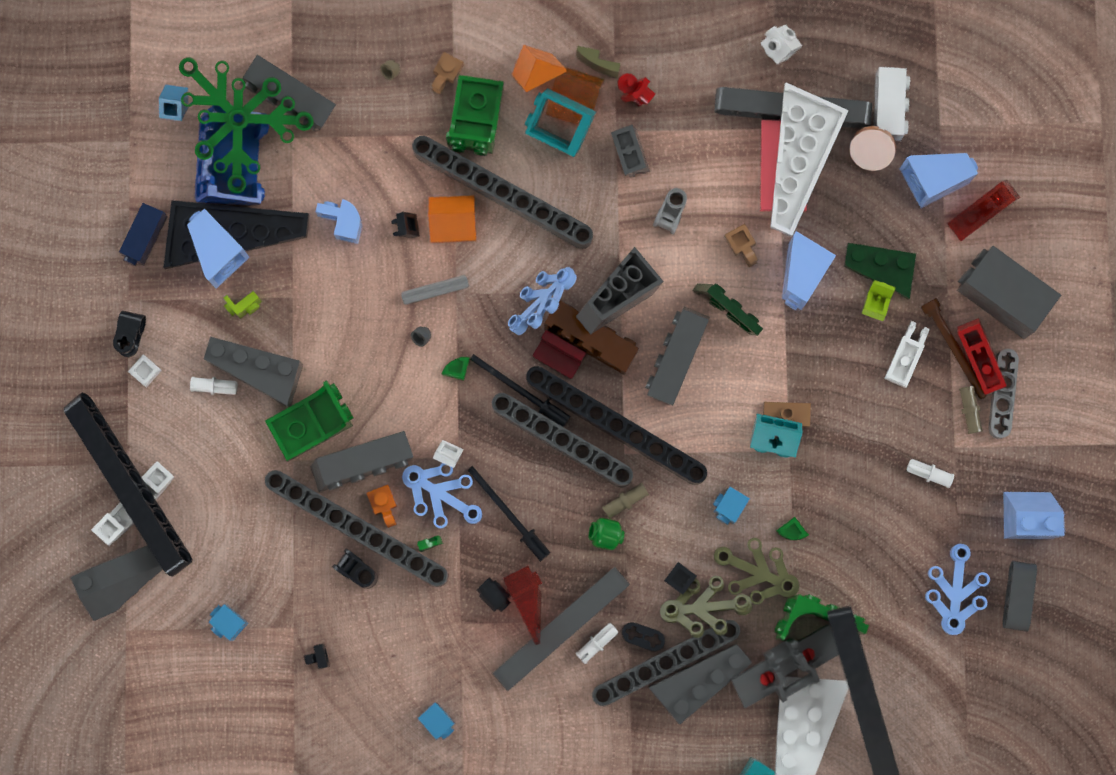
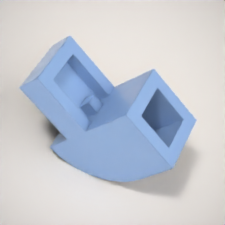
(348, 219)

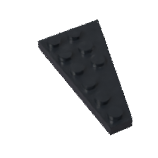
(247, 226)

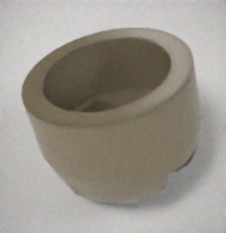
(390, 69)

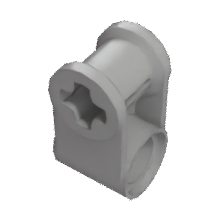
(669, 214)

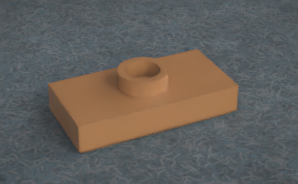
(789, 411)

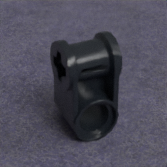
(129, 329)
(352, 568)

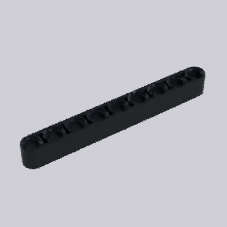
(604, 424)
(127, 484)
(862, 691)

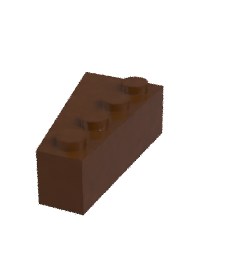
(600, 345)

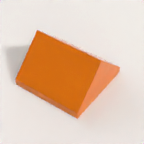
(535, 68)
(452, 219)

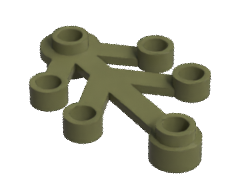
(760, 573)
(702, 607)

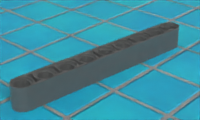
(495, 183)
(348, 520)

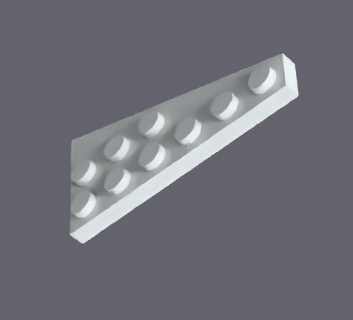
(805, 140)
(806, 725)

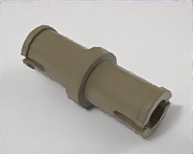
(971, 409)
(625, 500)

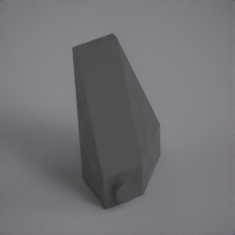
(112, 583)

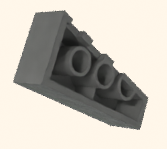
(304, 97)
(678, 355)
(360, 461)

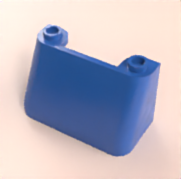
(212, 186)

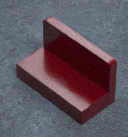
(559, 354)

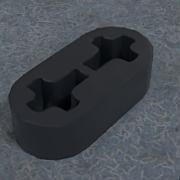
(640, 642)

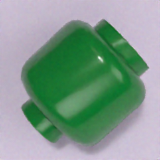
(606, 534)

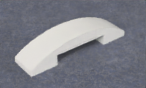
(118, 520)

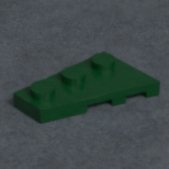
(882, 265)
(720, 301)

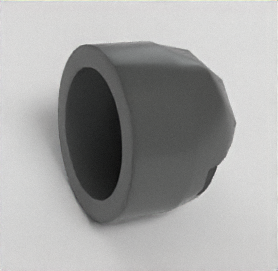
(421, 336)

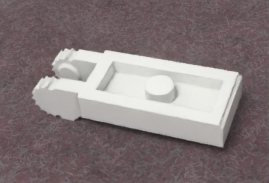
(906, 357)

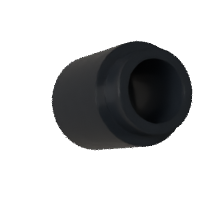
(494, 595)

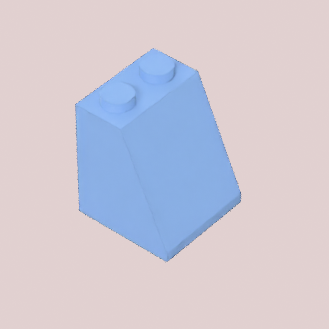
(937, 175)
(215, 248)
(804, 270)
(1032, 516)

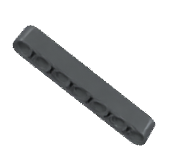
(769, 106)
(554, 430)
(561, 628)
(656, 671)

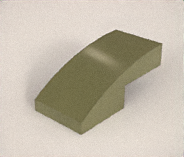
(591, 59)

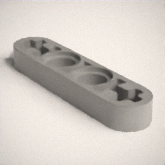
(1006, 394)

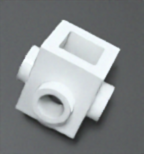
(780, 43)

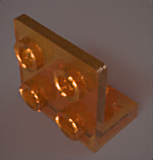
(578, 87)

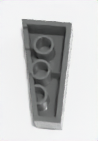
(624, 289)
(259, 369)
(695, 685)

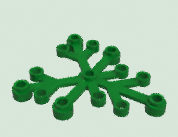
(218, 98)

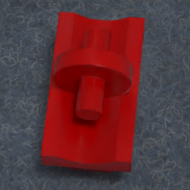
(636, 89)

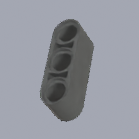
(1019, 596)

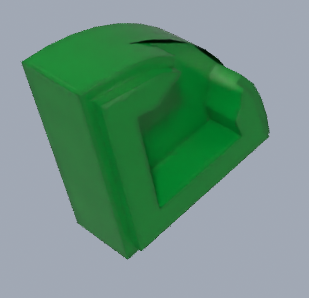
(457, 368)
(792, 530)
(429, 543)

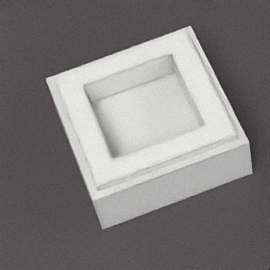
(144, 370)
(448, 453)

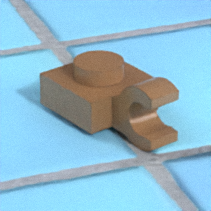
(446, 70)
(741, 242)

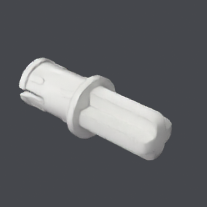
(213, 386)
(930, 473)
(597, 643)

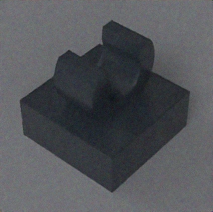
(407, 225)
(680, 578)
(319, 657)

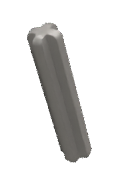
(435, 289)

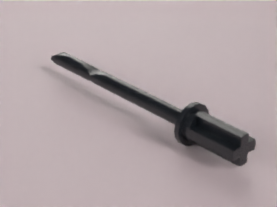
(546, 407)
(528, 538)

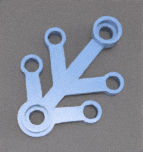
(562, 280)
(438, 493)
(956, 593)

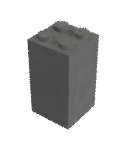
(1008, 291)

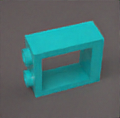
(553, 140)

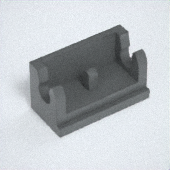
(630, 151)

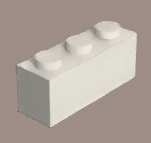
(891, 101)

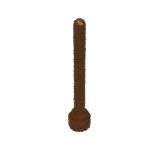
(933, 310)

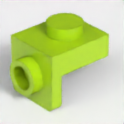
(878, 300)
(247, 305)

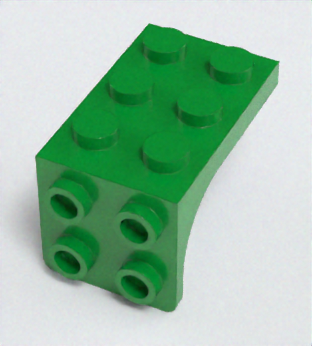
(475, 115)
(310, 421)
(809, 604)

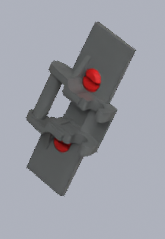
(783, 659)

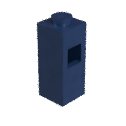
(142, 235)

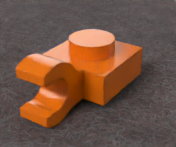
(382, 502)

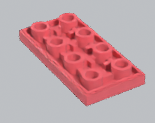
(769, 150)

